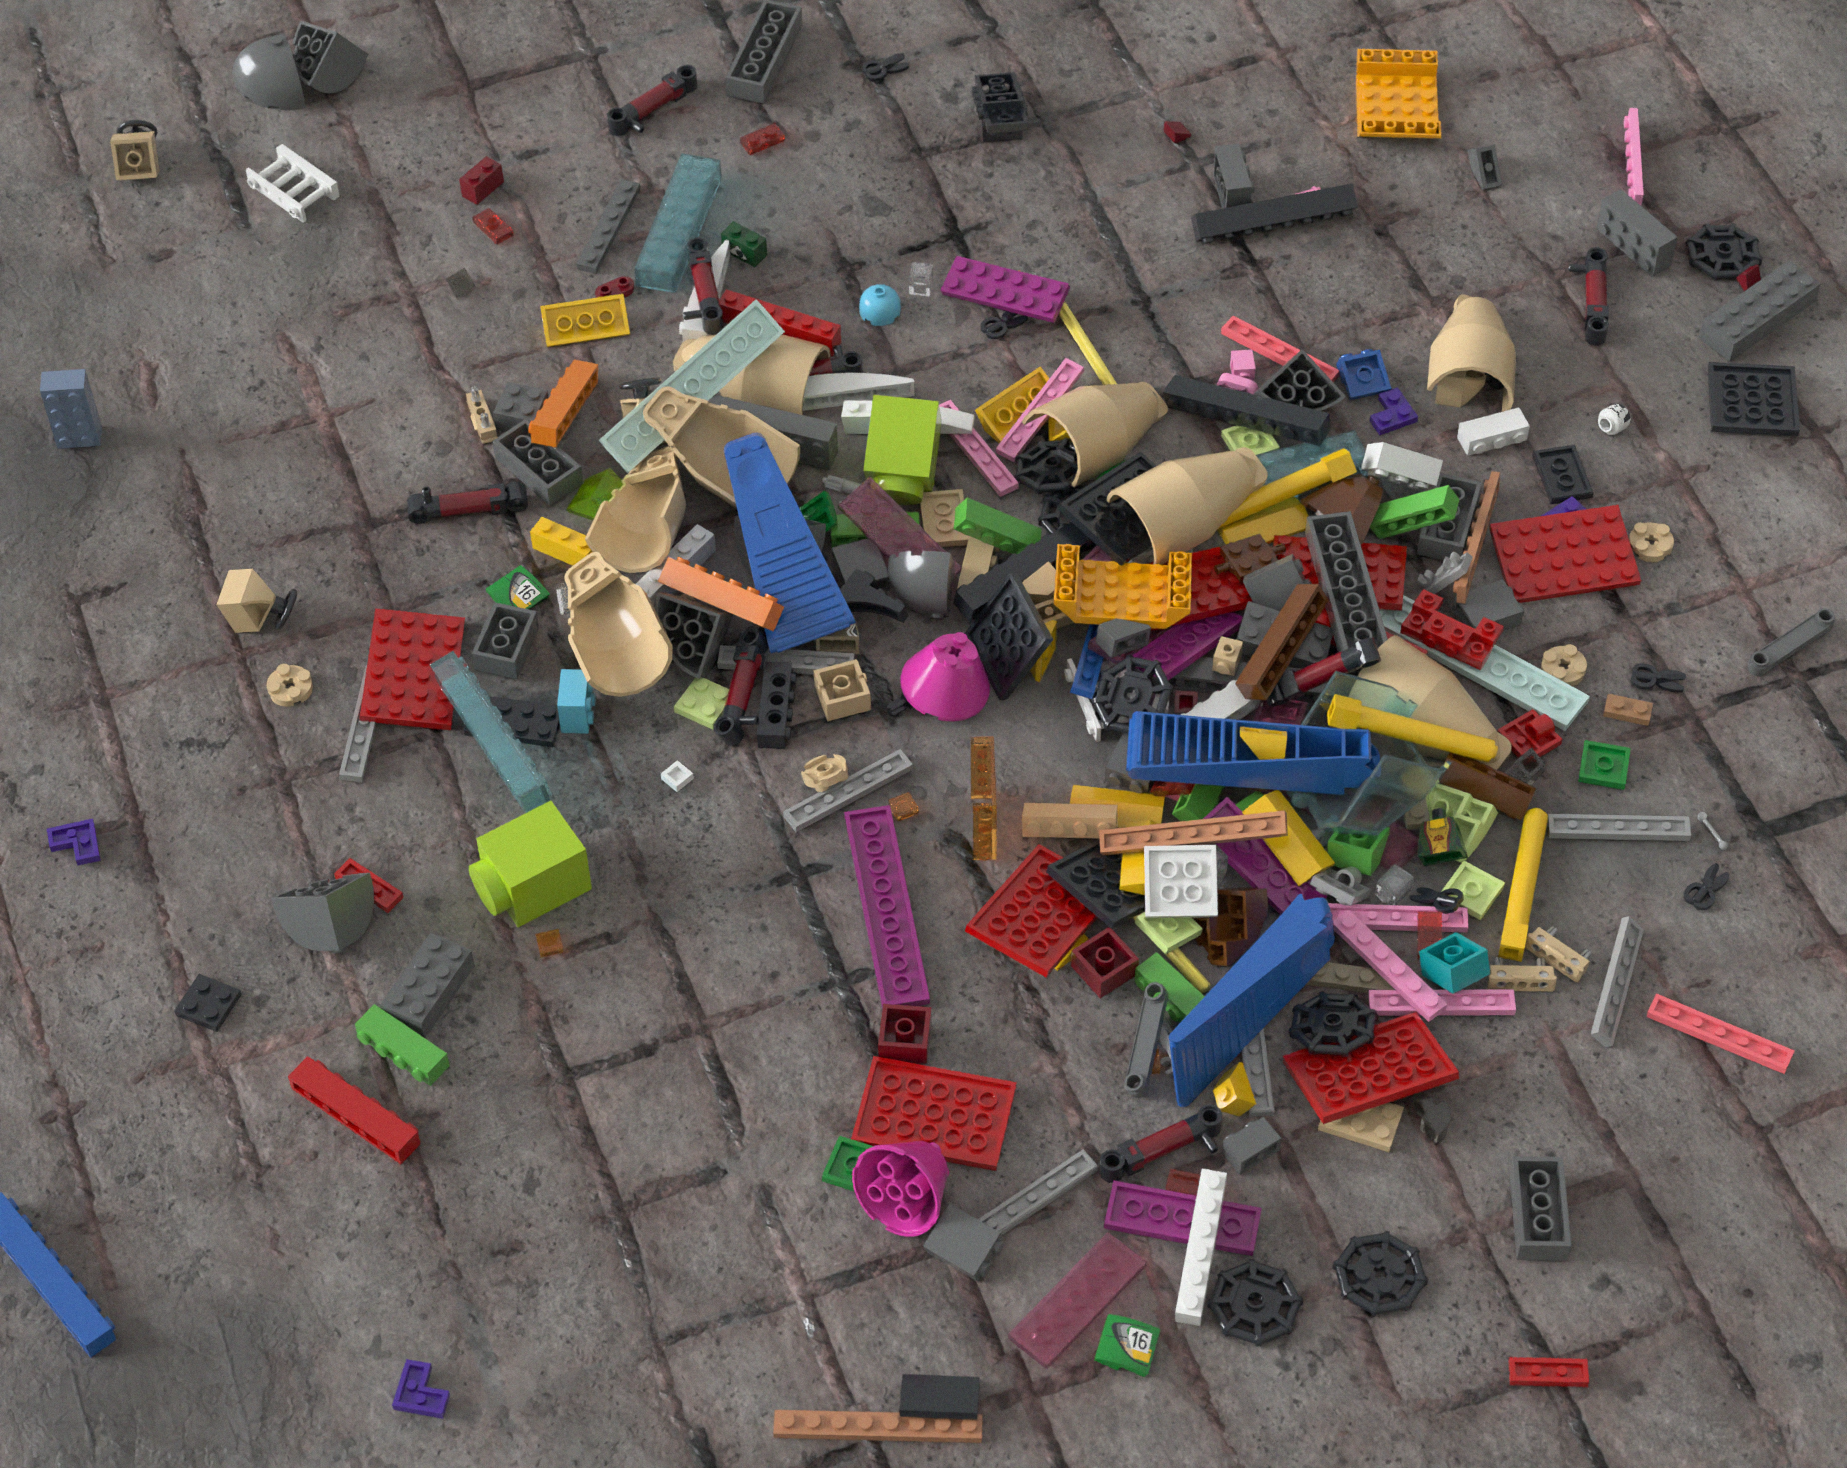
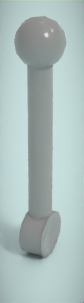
(1702, 817)

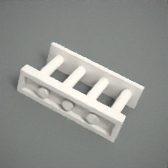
(300, 168)
(1093, 724)

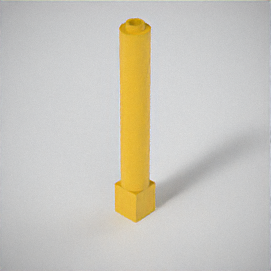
(1330, 468)
(1350, 714)
(1523, 885)

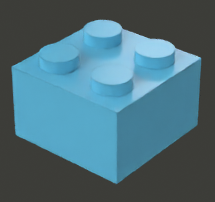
(575, 702)

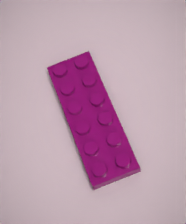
(1005, 289)
(1188, 642)
(1260, 865)
(1170, 1216)

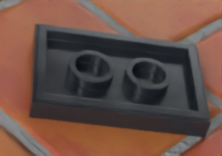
(1562, 474)
(939, 1396)

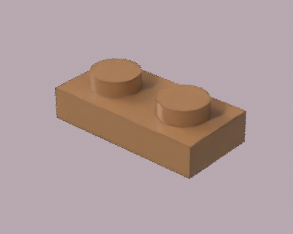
(1628, 709)

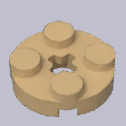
(1651, 531)
(1565, 655)
(289, 674)
(825, 772)

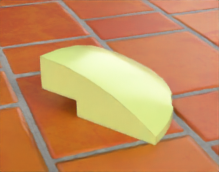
(1471, 814)

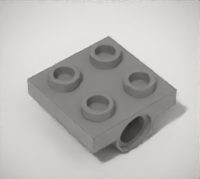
(1334, 884)

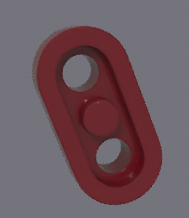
(620, 285)

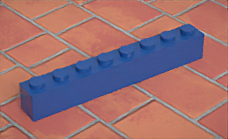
(53, 1280)

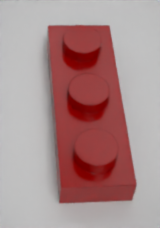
(385, 894)
(1548, 1372)

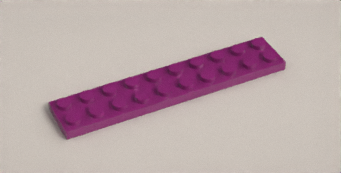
(886, 907)

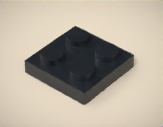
(208, 1002)

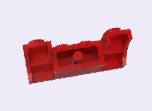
(1449, 635)

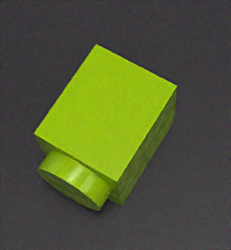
(903, 446)
(530, 865)

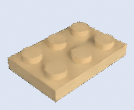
(939, 517)
(1370, 1127)

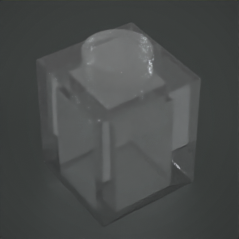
(920, 279)
(1394, 885)

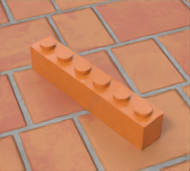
(564, 403)
(721, 594)

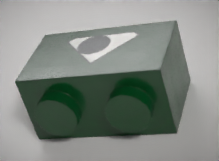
(745, 244)

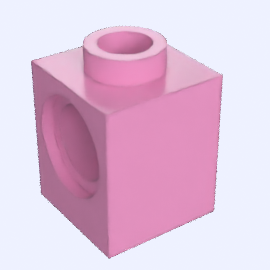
(1243, 364)

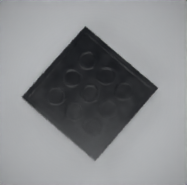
(1753, 399)
(1009, 636)
(1096, 884)

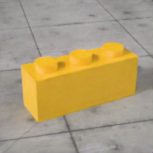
(559, 541)

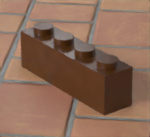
(1488, 785)

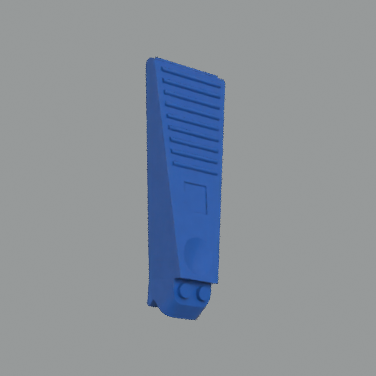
(782, 548)
(1215, 754)
(1250, 995)

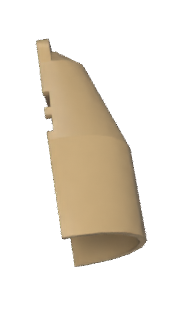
(1474, 341)
(773, 378)
(1104, 422)
(702, 429)
(1191, 497)
(642, 517)
(614, 629)
(1437, 693)

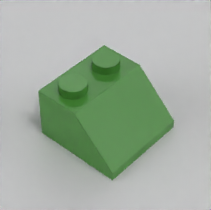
(1358, 850)

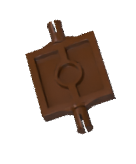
(1247, 556)

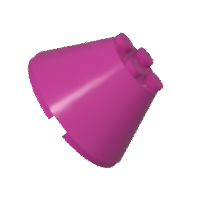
(946, 679)
(902, 1185)

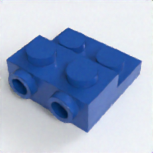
(1363, 374)

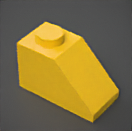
(1265, 743)
(1234, 1091)

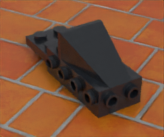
(1000, 107)

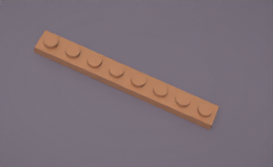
(1478, 533)
(1194, 832)
(873, 1426)

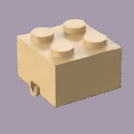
(842, 690)

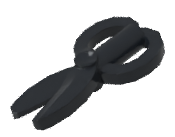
(887, 66)
(1006, 322)
(1662, 679)
(1708, 888)
(1431, 896)

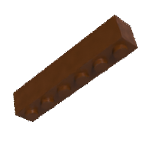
(1281, 642)

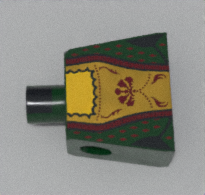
(1440, 839)

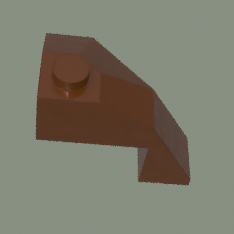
(1353, 494)
(1237, 925)

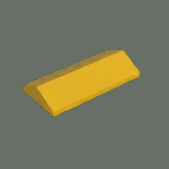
(585, 320)
(1005, 409)
(1280, 519)
(1131, 805)
(1300, 850)
(1132, 866)

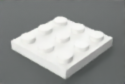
(1180, 881)

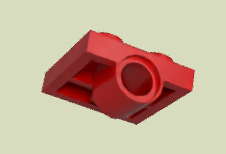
(1532, 732)

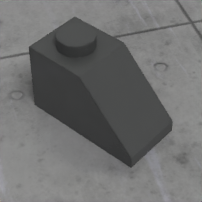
(1485, 166)
(1122, 636)

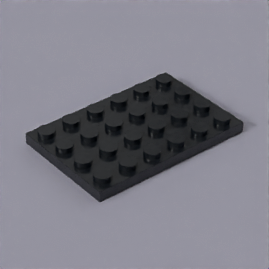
(1115, 524)

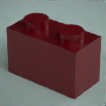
(481, 180)

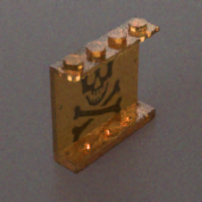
(984, 787)

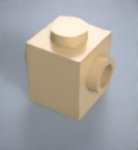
(1227, 656)

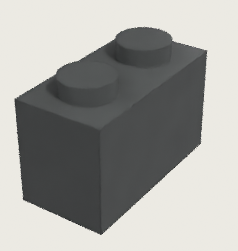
(1251, 1145)

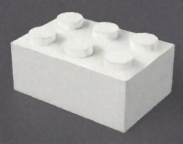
(1401, 465)

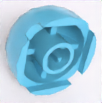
(880, 305)

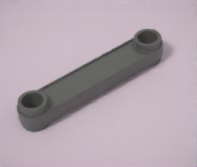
(1791, 642)
(1146, 1040)

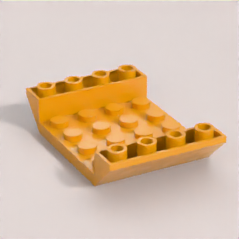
(1397, 93)
(1132, 592)

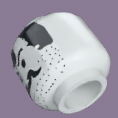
(1614, 419)

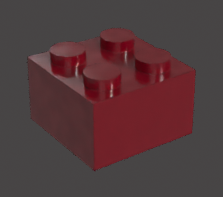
(1104, 962)
(905, 1033)

